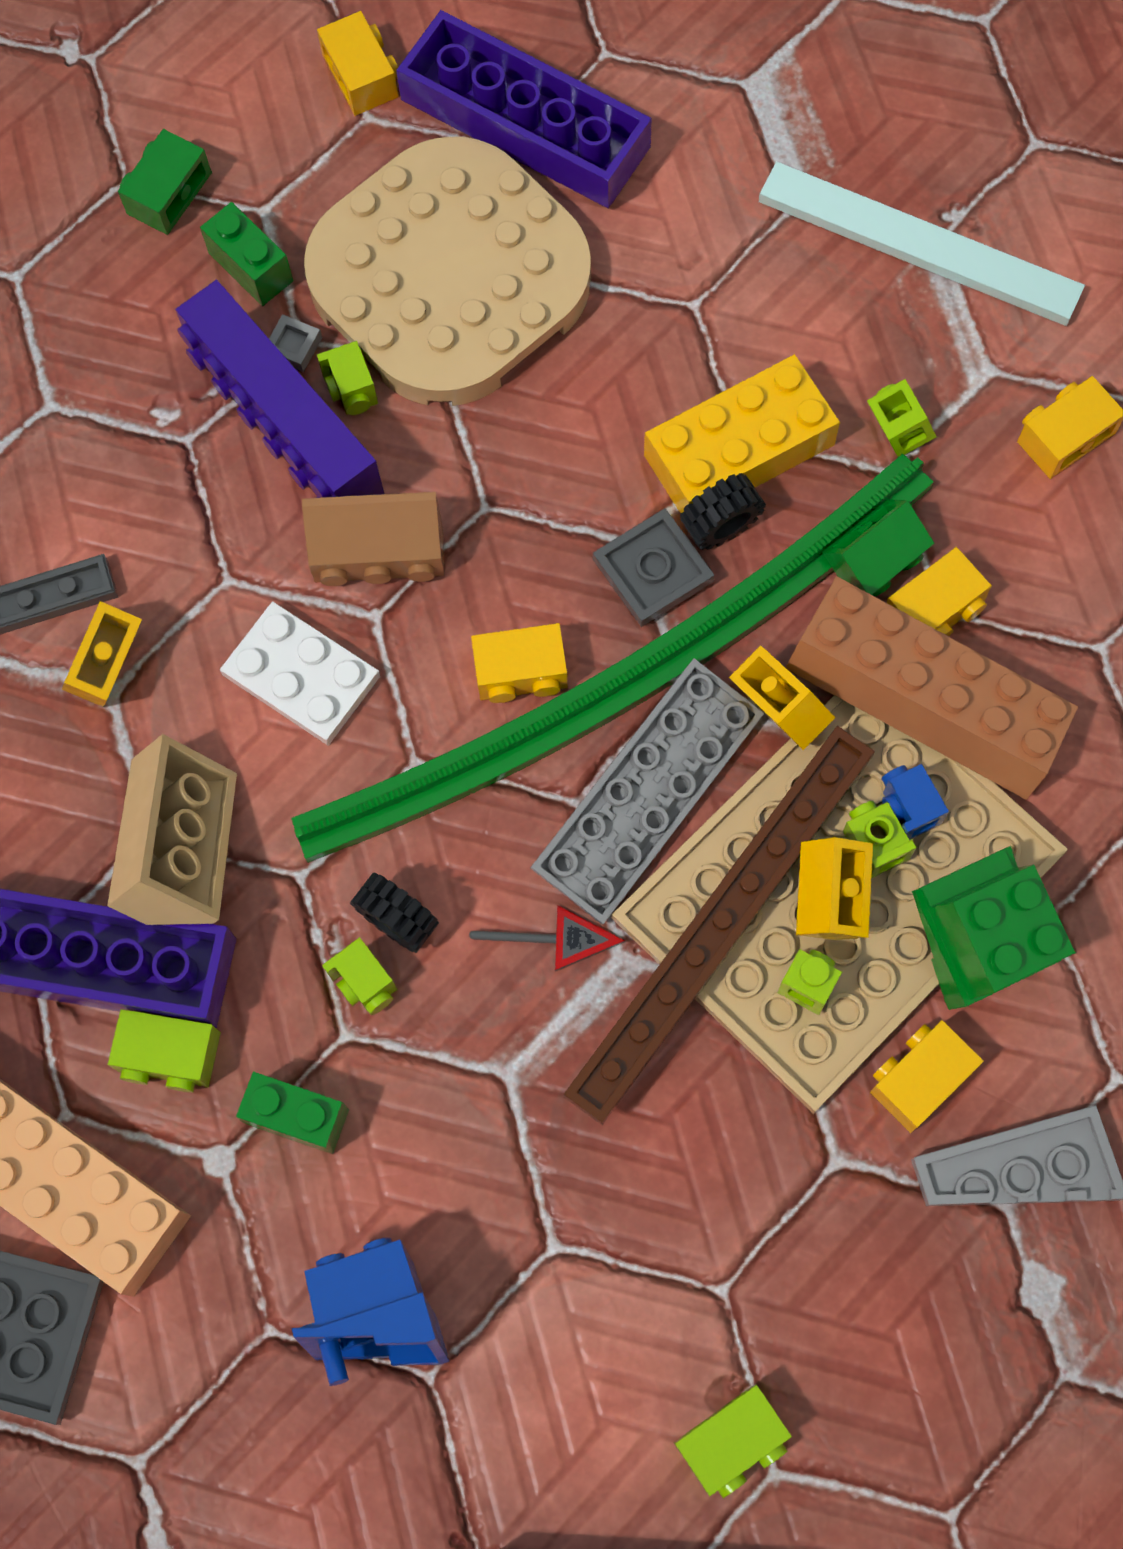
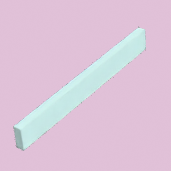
(921, 243)

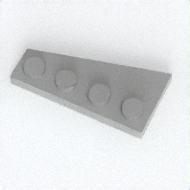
(1035, 1163)

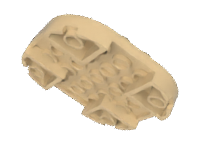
(448, 269)

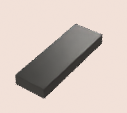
(56, 593)

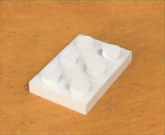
(300, 673)

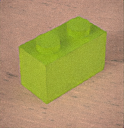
(164, 1050)
(733, 1442)

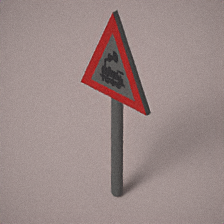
(574, 938)

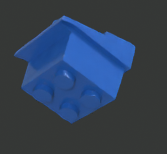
(370, 1310)

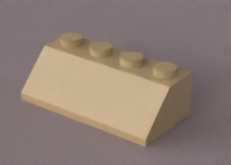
(173, 836)

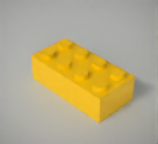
(747, 429)

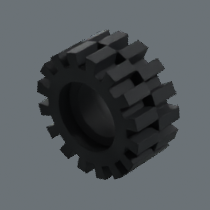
(722, 511)
(394, 912)

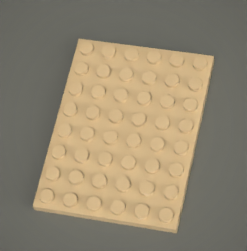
(880, 974)

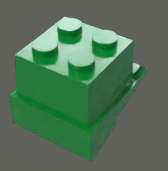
(989, 927)

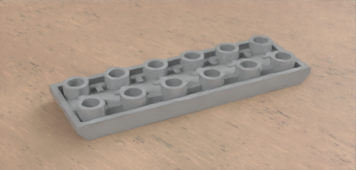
(647, 791)

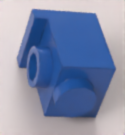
(914, 800)

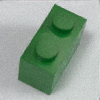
(164, 181)
(247, 254)
(880, 547)
(292, 1112)

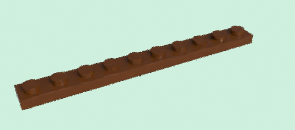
(718, 926)

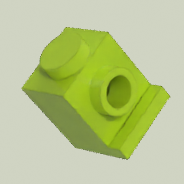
(348, 378)
(901, 417)
(887, 851)
(362, 977)
(810, 980)

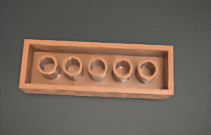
(932, 688)

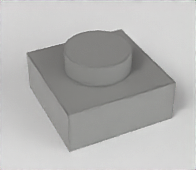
(296, 341)

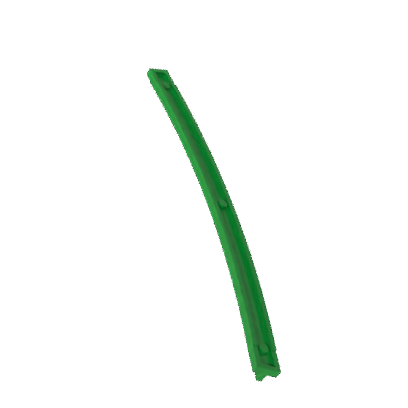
(607, 693)

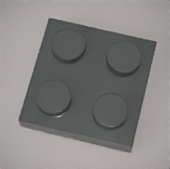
(653, 567)

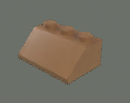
(374, 538)

